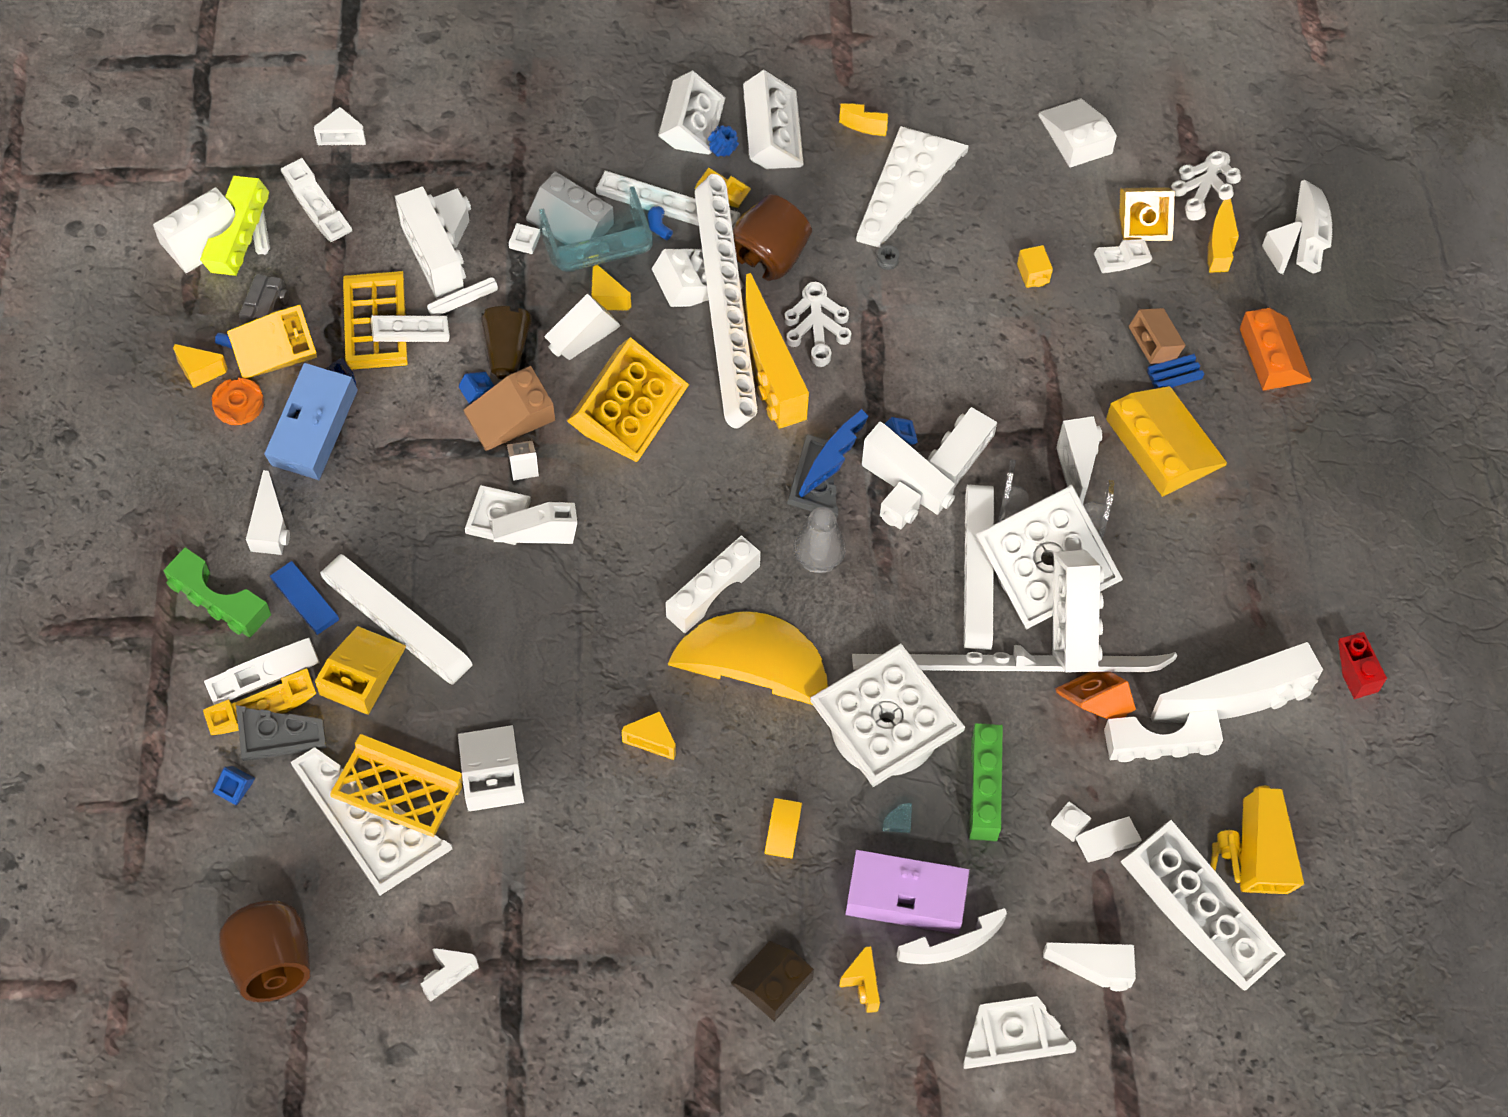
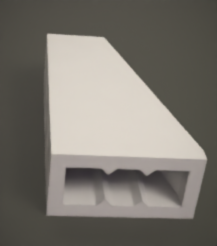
(898, 462)

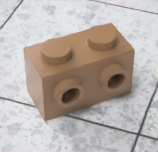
(1156, 335)

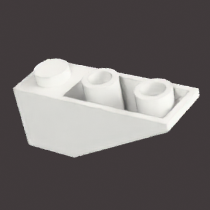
(539, 524)

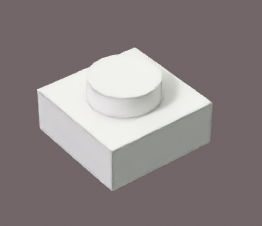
(524, 238)
(1071, 821)

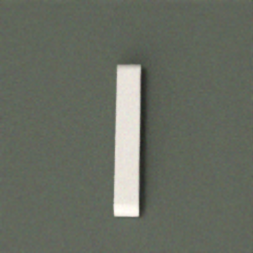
(978, 569)
(396, 619)

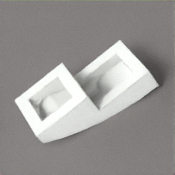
(1126, 256)
(1108, 838)

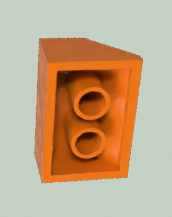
(1273, 349)

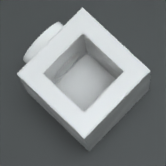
(900, 506)

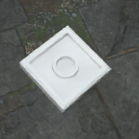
(492, 504)

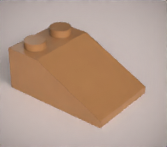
(510, 409)

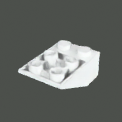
(682, 276)
(490, 768)

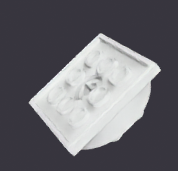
(1021, 540)
(891, 689)

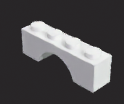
(693, 599)
(1130, 740)

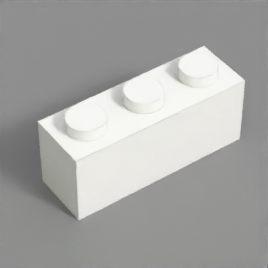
(963, 444)

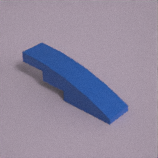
(831, 456)

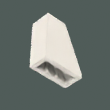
(581, 328)

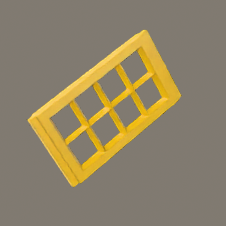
(365, 281)

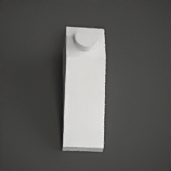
(267, 527)
(1100, 963)

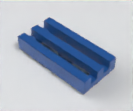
(1174, 368)

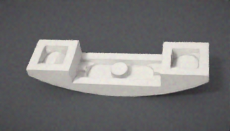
(314, 201)
(920, 953)

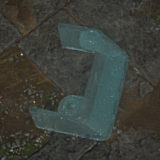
(603, 248)

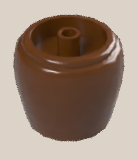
(772, 234)
(266, 950)

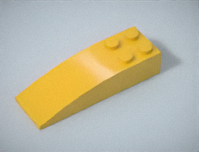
(772, 364)

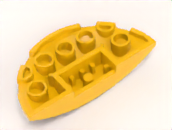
(756, 651)

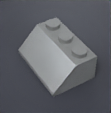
(571, 211)

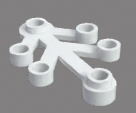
(1215, 163)
(817, 321)

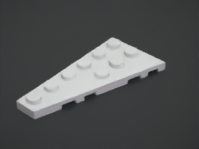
(907, 178)
(380, 846)

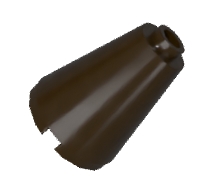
(505, 338)

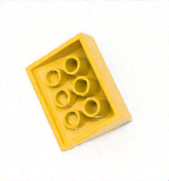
(628, 401)
(1164, 438)

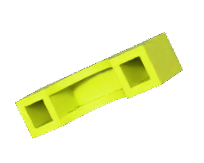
(227, 251)

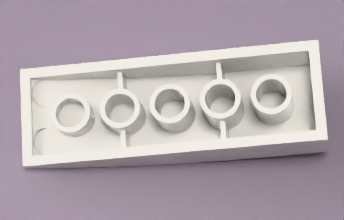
(1245, 688)
(1202, 905)

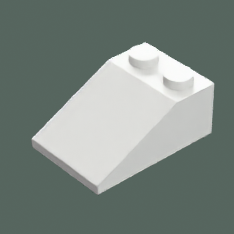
(1079, 132)
(1077, 452)

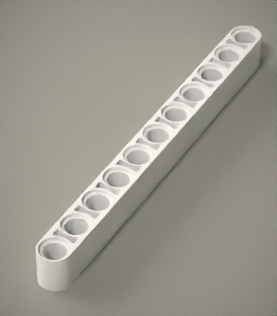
(725, 302)

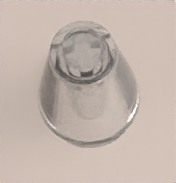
(820, 542)

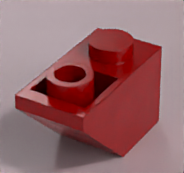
(1360, 666)

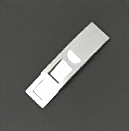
(1316, 226)
(262, 671)

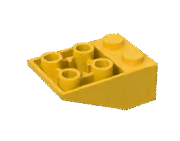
(272, 342)
(359, 669)

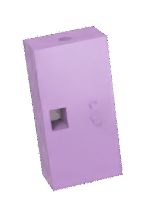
(907, 892)

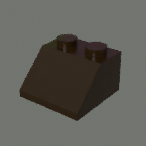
(774, 979)

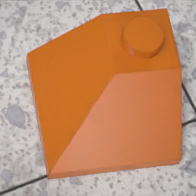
(1100, 694)

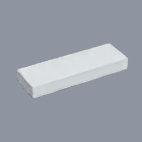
(410, 329)

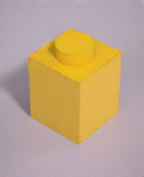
(1034, 266)

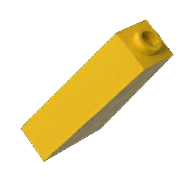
(1268, 845)

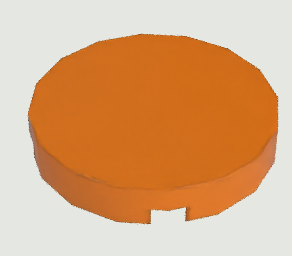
(237, 401)

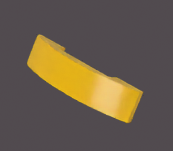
(279, 699)

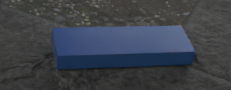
(304, 598)

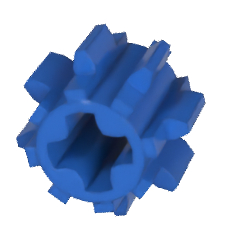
(723, 141)

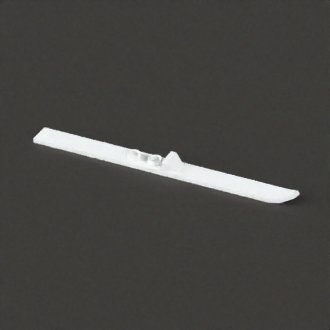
(1023, 661)

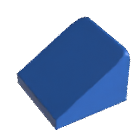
(475, 385)
(903, 428)
(233, 784)

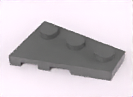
(277, 734)

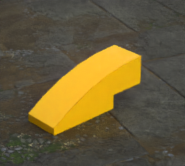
(1222, 239)

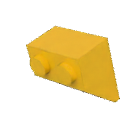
(1147, 213)

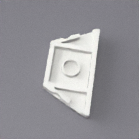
(1015, 1033)

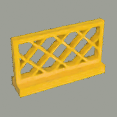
(401, 763)

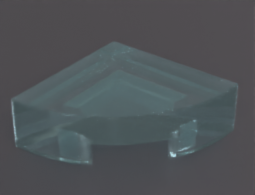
(899, 819)

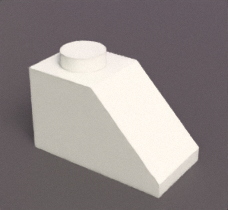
(454, 212)

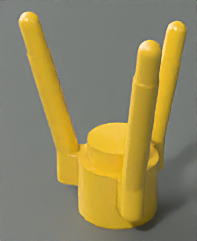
(1229, 848)

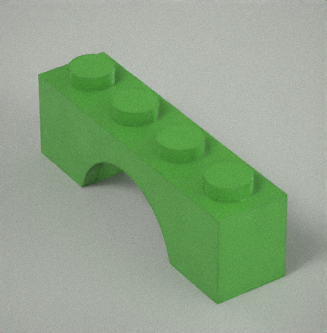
(241, 610)
(987, 782)

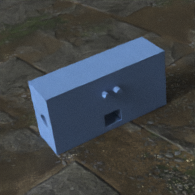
(311, 421)

